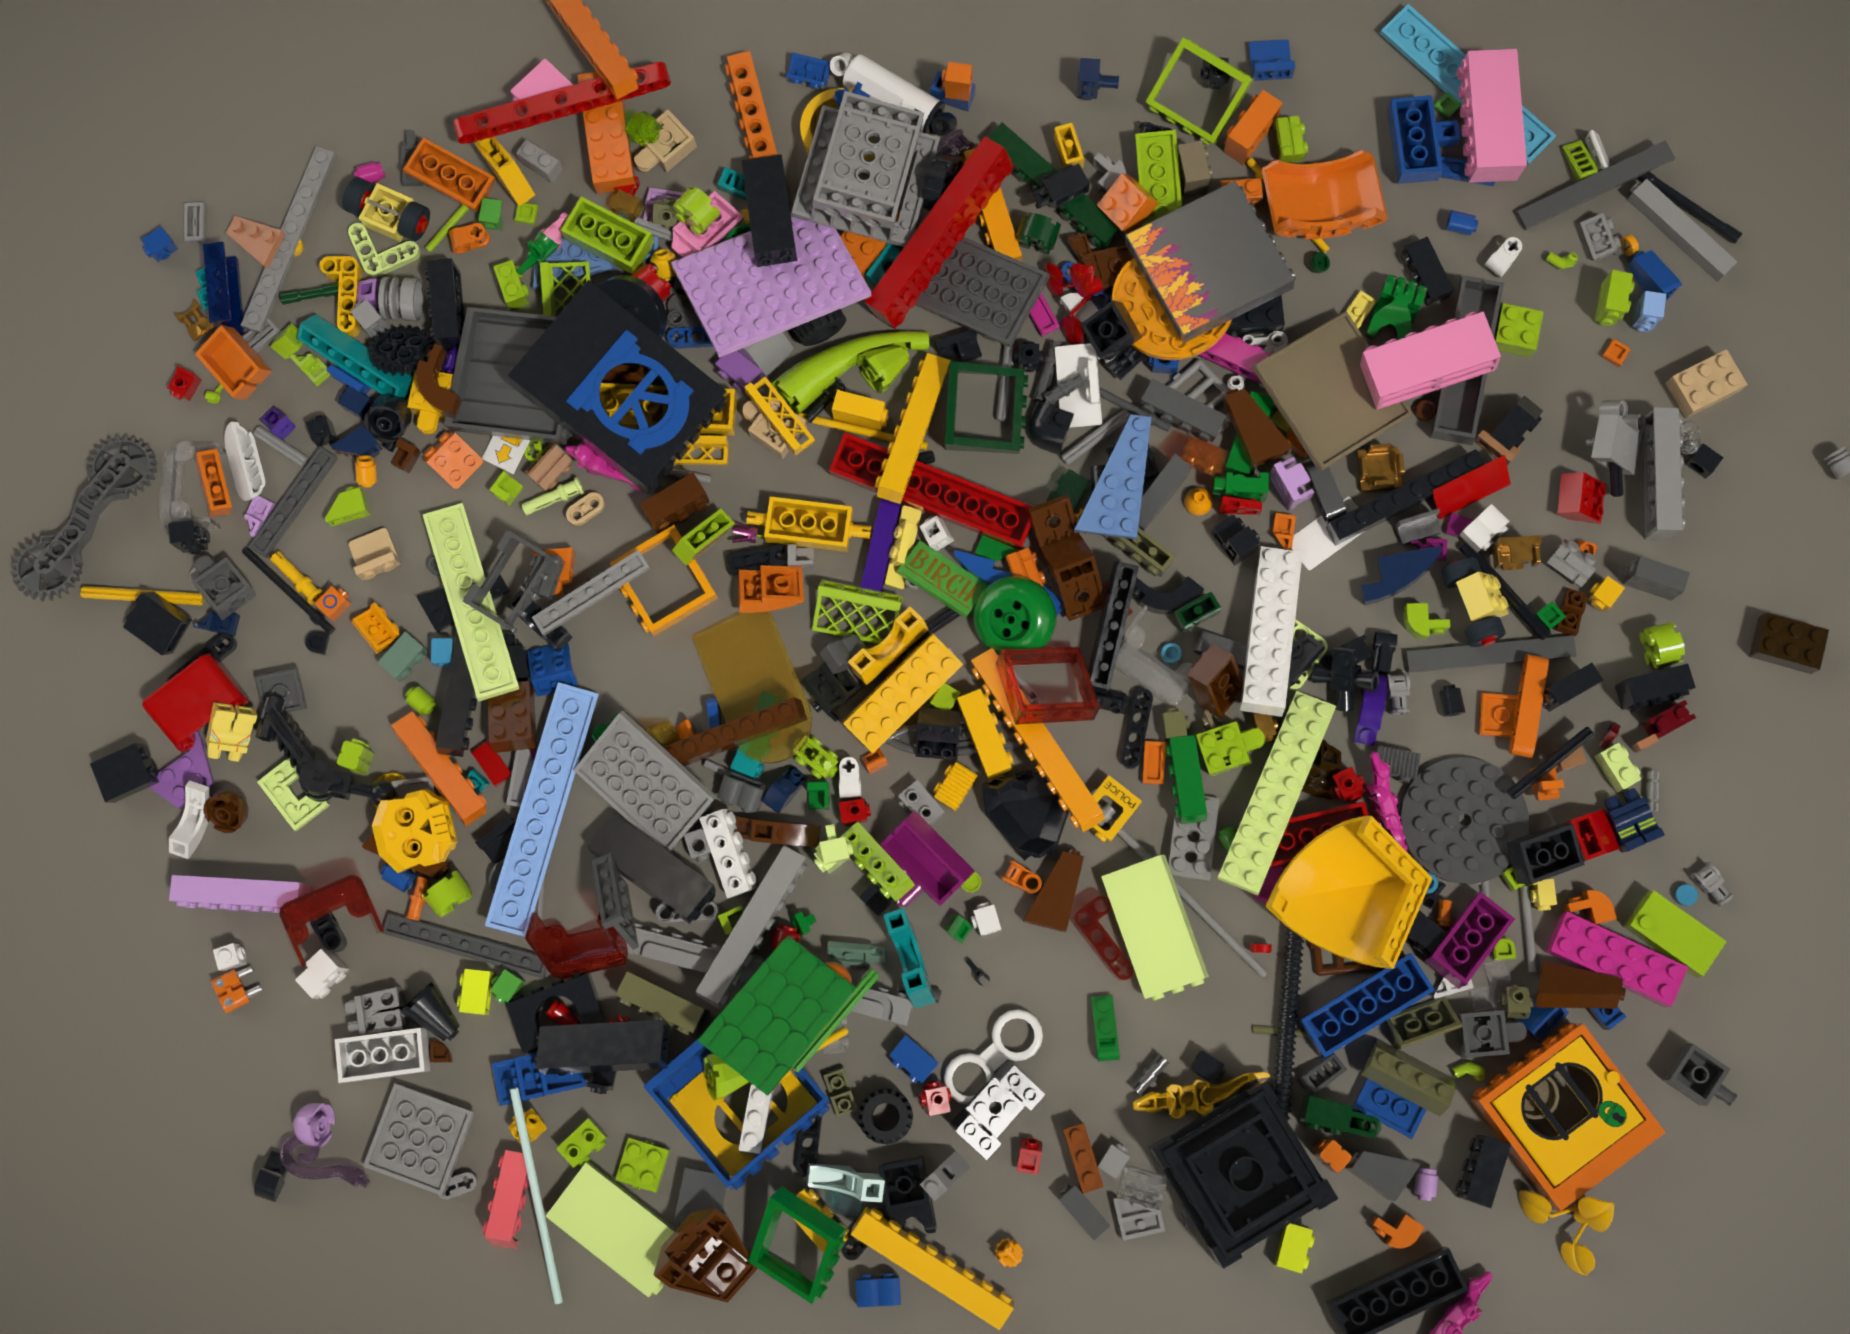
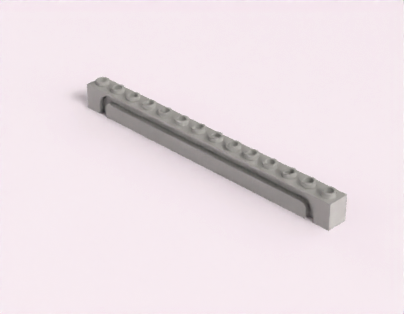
(697, 957)

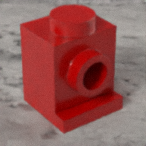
(189, 386)

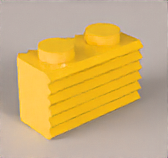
(1068, 145)
(955, 786)

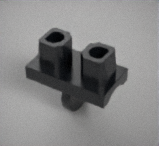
(1125, 362)

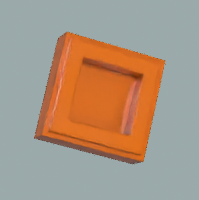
(1616, 352)

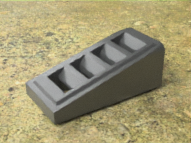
(1308, 1086)

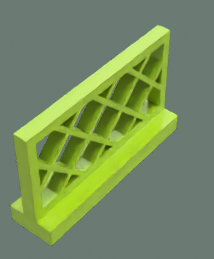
(548, 288)
(855, 595)

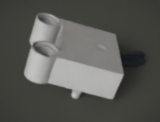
(1617, 441)

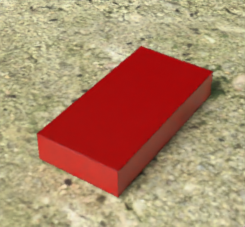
(491, 764)

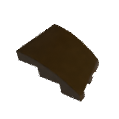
(1320, 778)

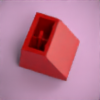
(1581, 497)
(1594, 834)

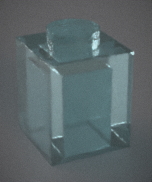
(846, 1204)

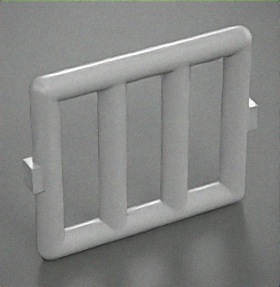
(1211, 379)

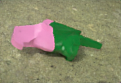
(545, 244)

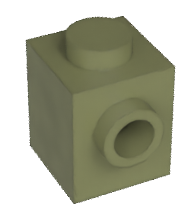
(1174, 723)

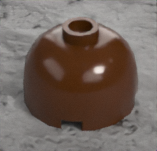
(226, 810)

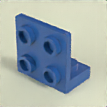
(1271, 60)
(549, 668)

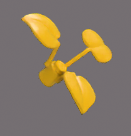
(1590, 1212)

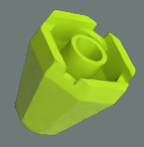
(883, 366)
(721, 1077)

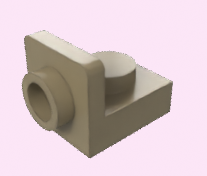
(1210, 721)

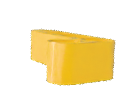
(345, 278)

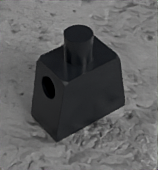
(518, 657)

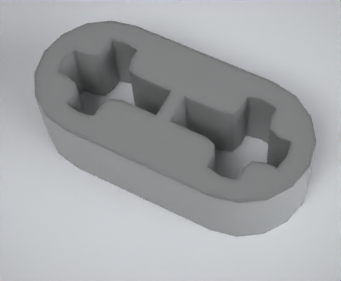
(461, 1190)

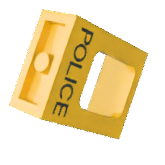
(1123, 798)

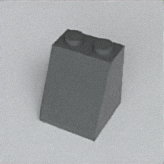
(1382, 1172)

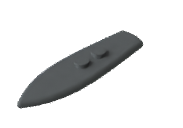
(905, 738)

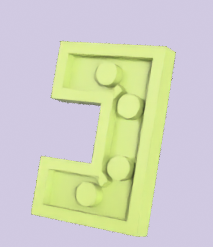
(277, 788)

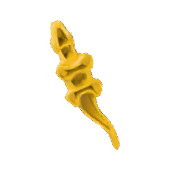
(1198, 1096)

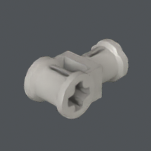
(1398, 690)
(1712, 883)

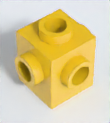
(534, 1126)

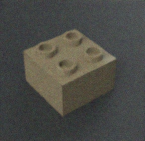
(1193, 168)

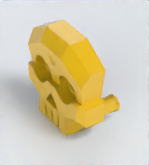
(397, 834)

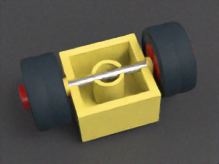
(385, 210)
(1481, 600)

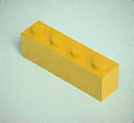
(984, 733)

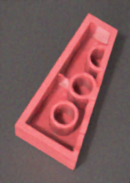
(508, 1201)

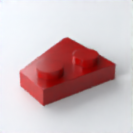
(1239, 506)

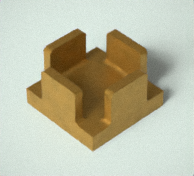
(1380, 468)
(1513, 551)

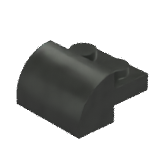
(830, 689)

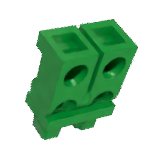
(1241, 486)

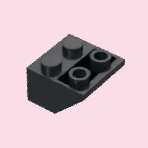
(938, 734)

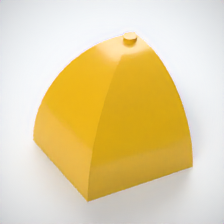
(1352, 893)

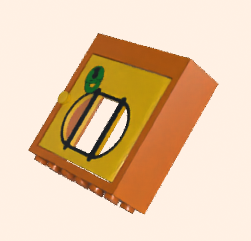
(1559, 1157)

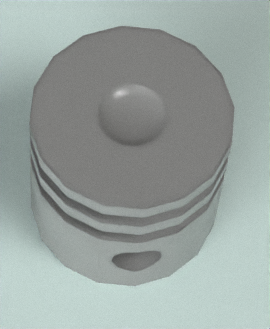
(1839, 462)

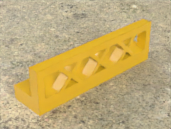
(774, 420)
(703, 443)

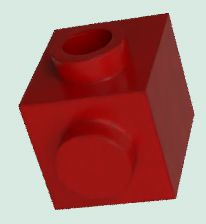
(854, 811)

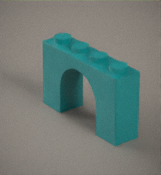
(915, 974)

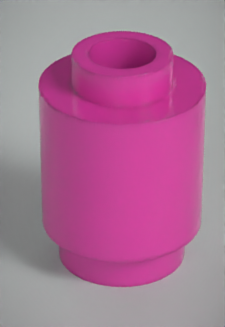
(370, 172)

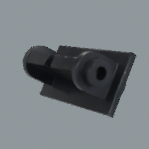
(1116, 703)

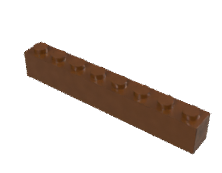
(738, 732)

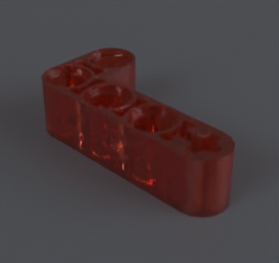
(1107, 941)

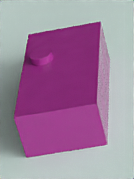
(1470, 940)

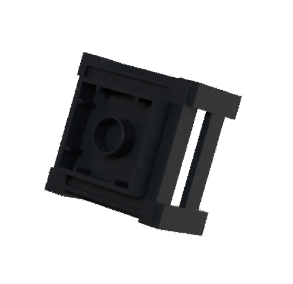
(1241, 1173)

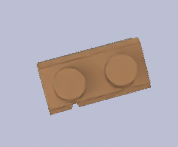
(548, 467)

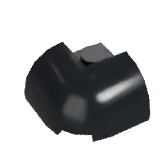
(1049, 426)

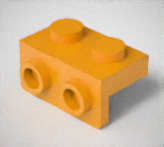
(376, 628)

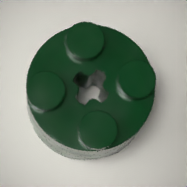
(1038, 232)

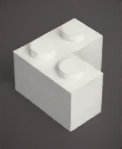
(322, 972)

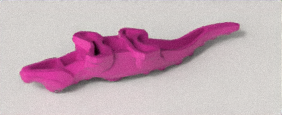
(1385, 801)
(1466, 1310)

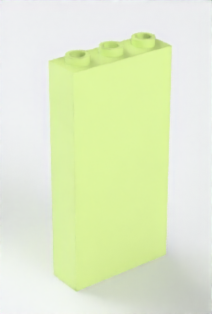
(1155, 927)
(613, 1226)

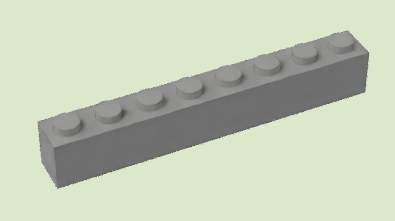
(751, 927)

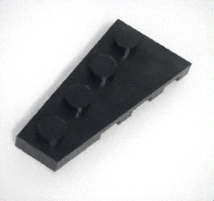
(438, 608)

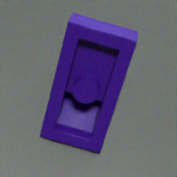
(277, 423)

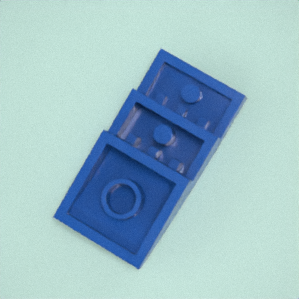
(531, 1083)

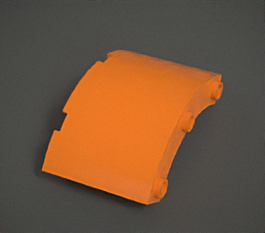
(1325, 196)

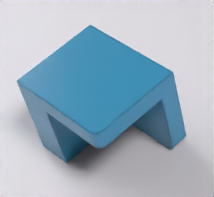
(441, 652)

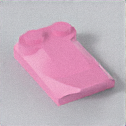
(687, 242)

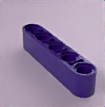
(880, 545)

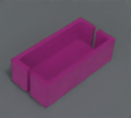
(927, 858)

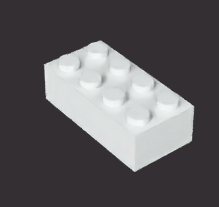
(382, 1055)

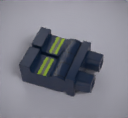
(1633, 821)

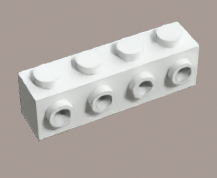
(728, 852)

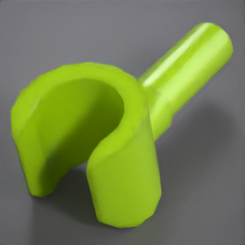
(214, 397)

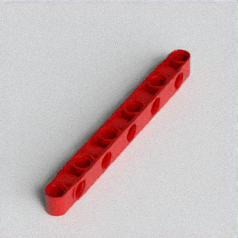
(546, 106)

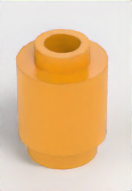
(365, 471)

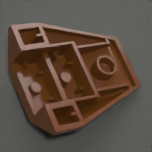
(705, 1257)

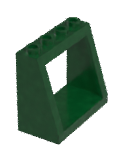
(982, 445)

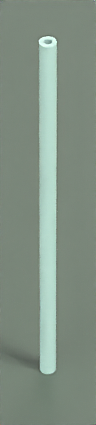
(536, 1196)

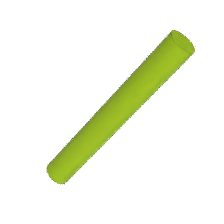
(446, 228)

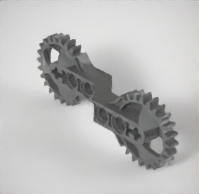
(84, 518)

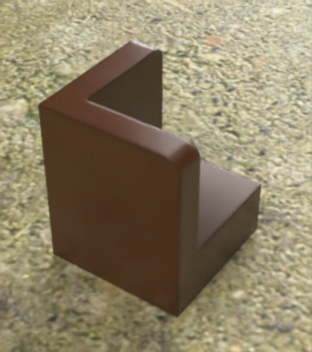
(406, 455)

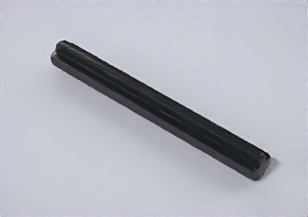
(1549, 763)

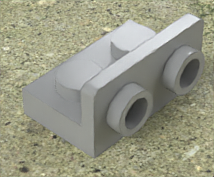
(1600, 236)

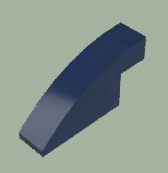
(1399, 573)

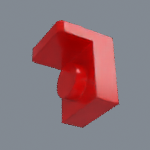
(1029, 1156)

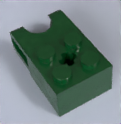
(1336, 1118)

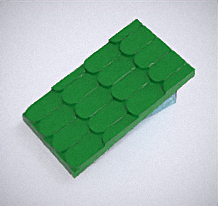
(777, 1015)

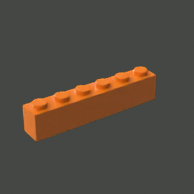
(439, 768)

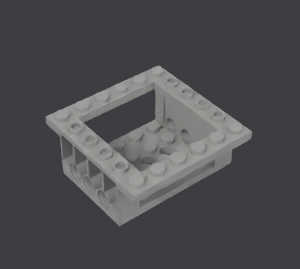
(830, 183)

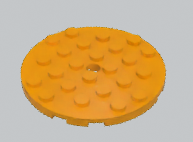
(1157, 332)

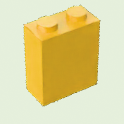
(860, 411)

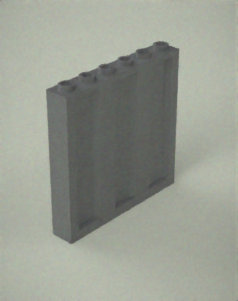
(487, 353)

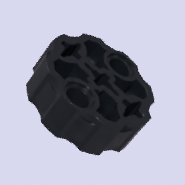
(939, 176)

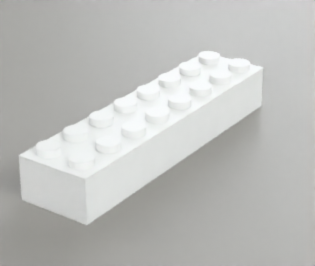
(1271, 631)

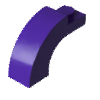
(1371, 713)

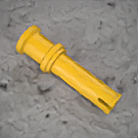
(302, 584)

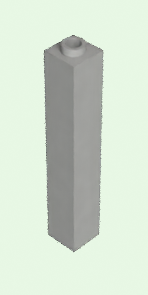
(1681, 229)

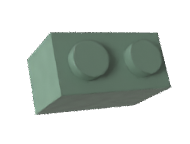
(403, 657)

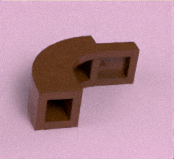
(427, 380)

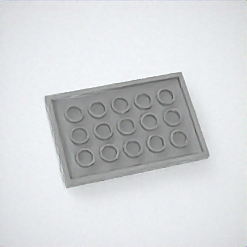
(644, 782)

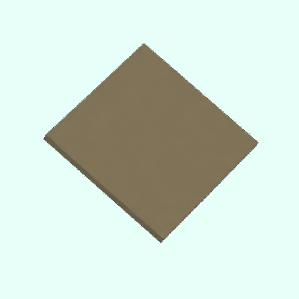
(1325, 392)

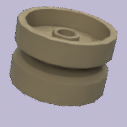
(1548, 1093)

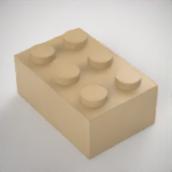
(1706, 383)

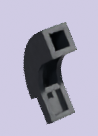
(1167, 602)

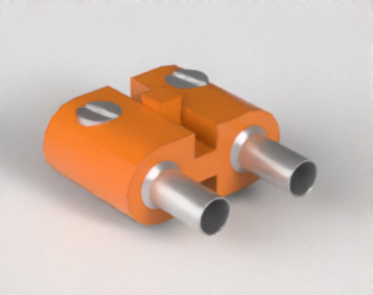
(231, 989)

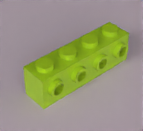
(878, 863)

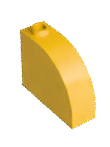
(505, 170)

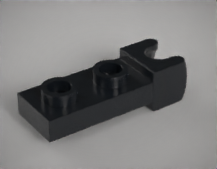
(755, 558)

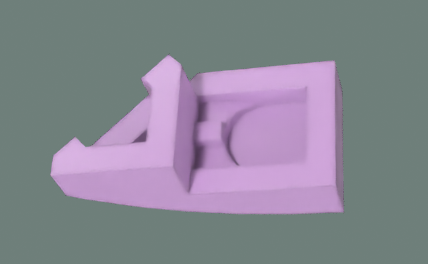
(258, 513)

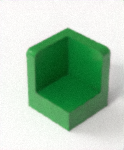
(819, 795)

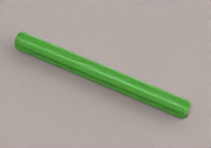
(862, 987)

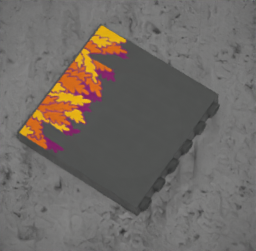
(1210, 261)

